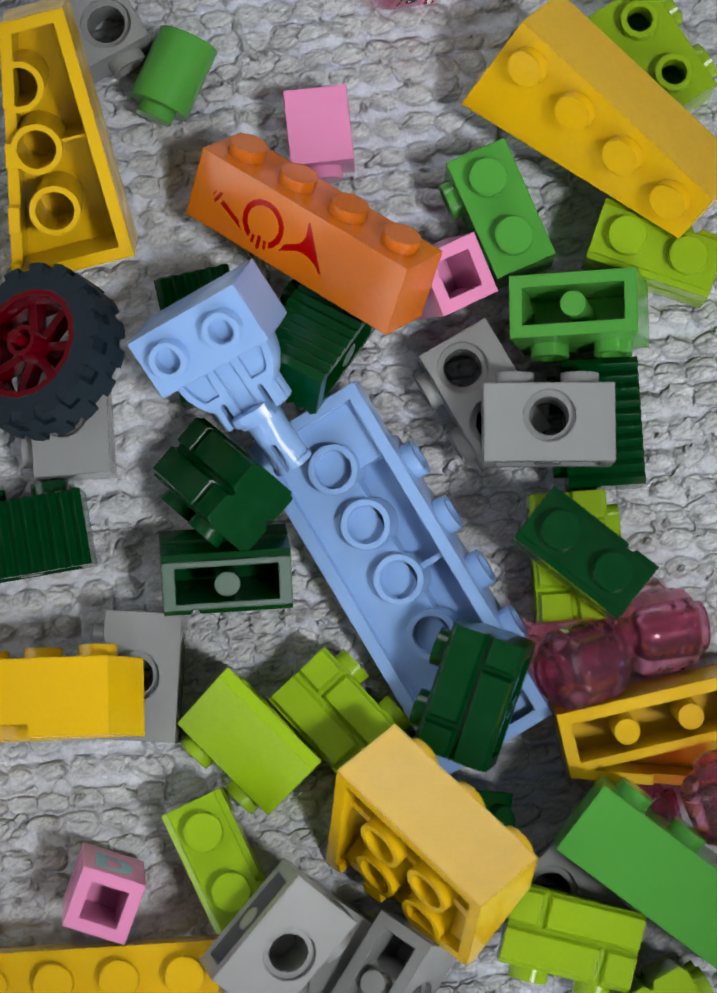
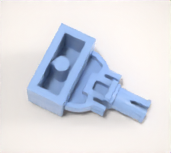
(226, 359)

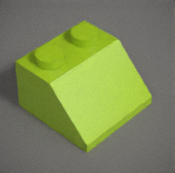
(248, 742)

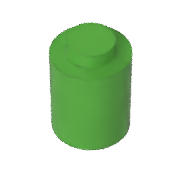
(172, 75)

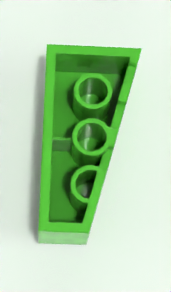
(646, 861)

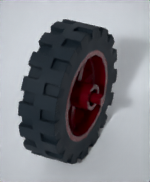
(75, 369)

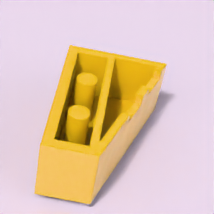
(71, 695)
(643, 733)

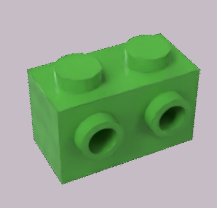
(497, 207)
(579, 313)

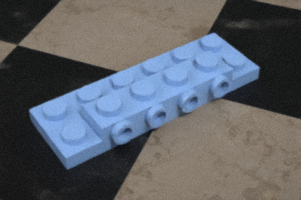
(391, 548)

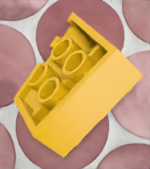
(427, 844)

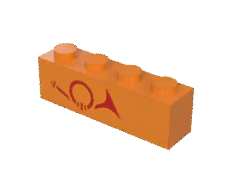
(314, 232)

